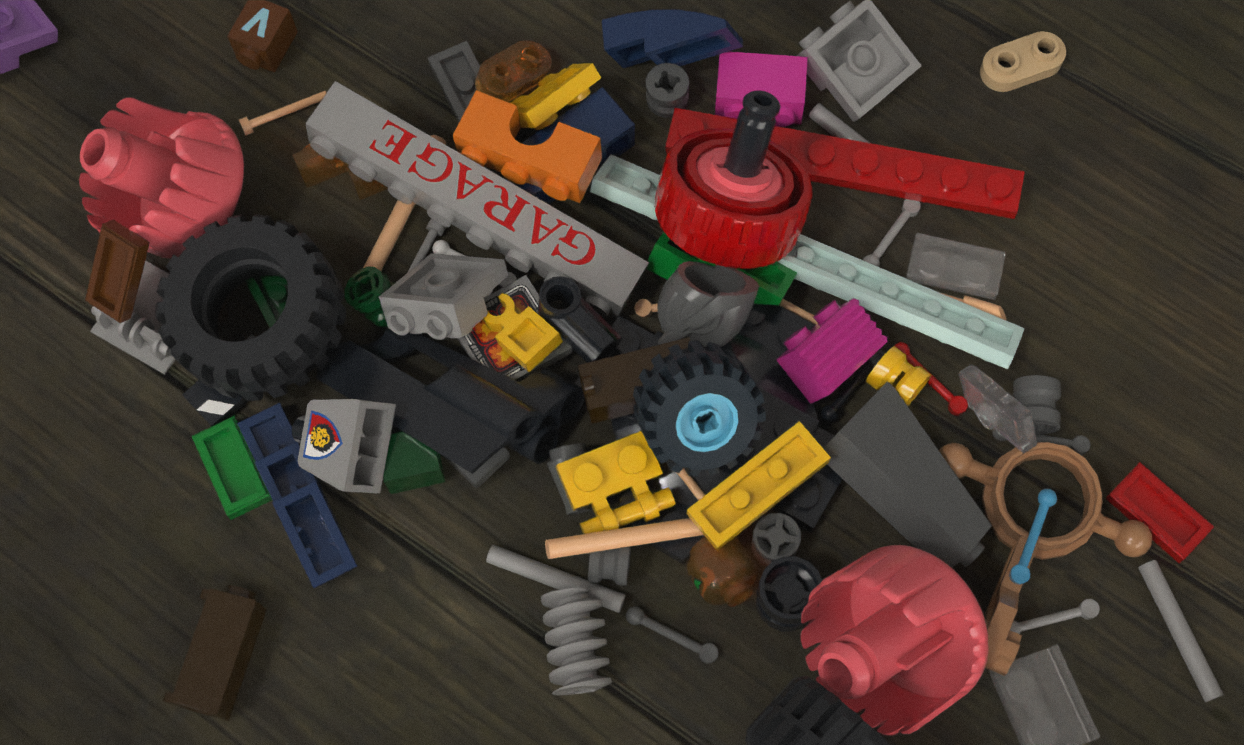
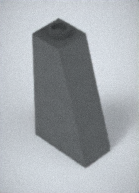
(907, 479)

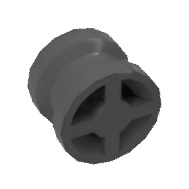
(662, 99)
(778, 530)
(610, 565)

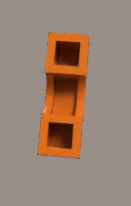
(558, 166)

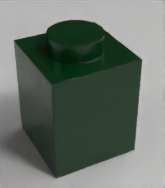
(411, 464)

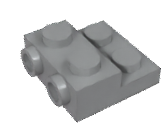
(857, 58)
(442, 295)

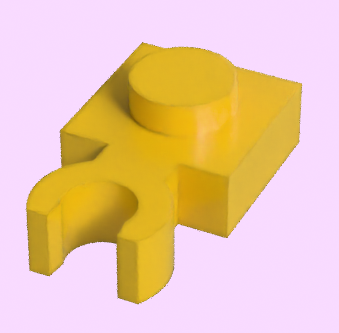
(523, 335)

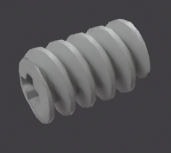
(574, 641)

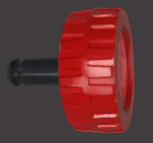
(734, 191)

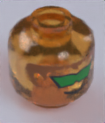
(722, 574)

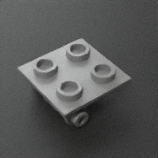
(141, 333)

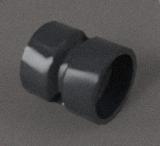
(785, 592)

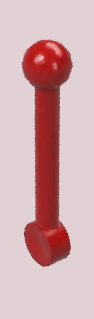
(956, 404)

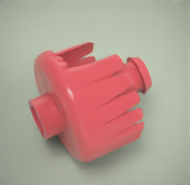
(161, 173)
(896, 637)

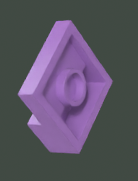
(22, 30)

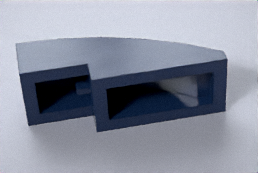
(667, 37)

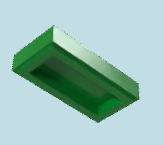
(231, 468)

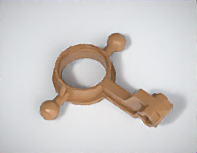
(1130, 537)

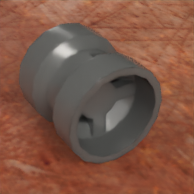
(1040, 397)

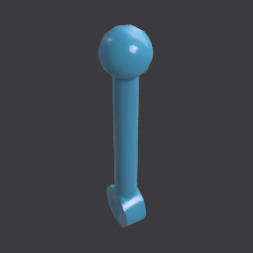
(1020, 573)

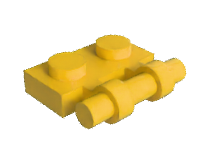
(555, 92)
(610, 471)

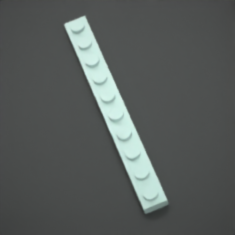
(848, 278)

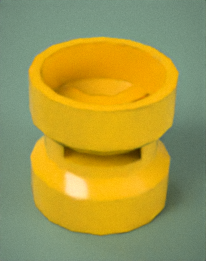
(900, 374)

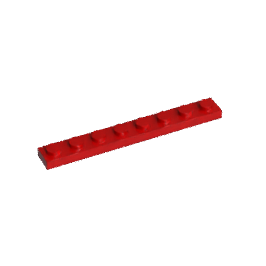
(882, 168)

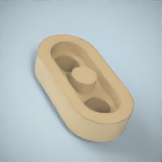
(1026, 61)

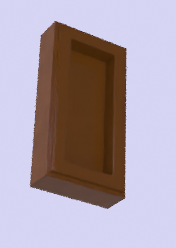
(117, 271)

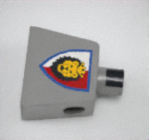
(345, 442)

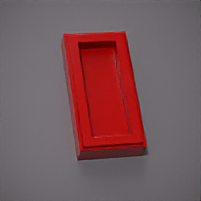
(1170, 519)

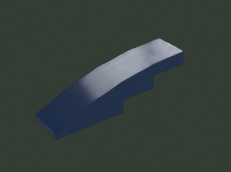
(297, 497)

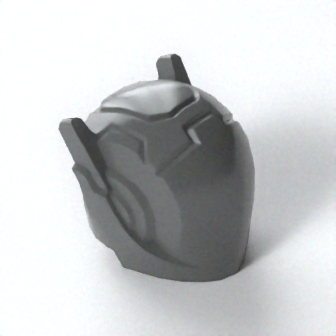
(705, 303)

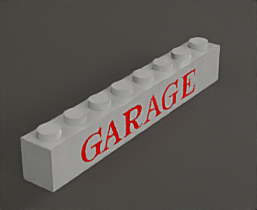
(473, 199)

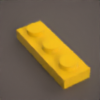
(758, 485)

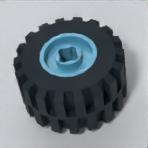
(698, 408)

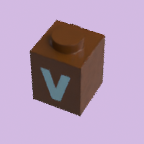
(262, 35)

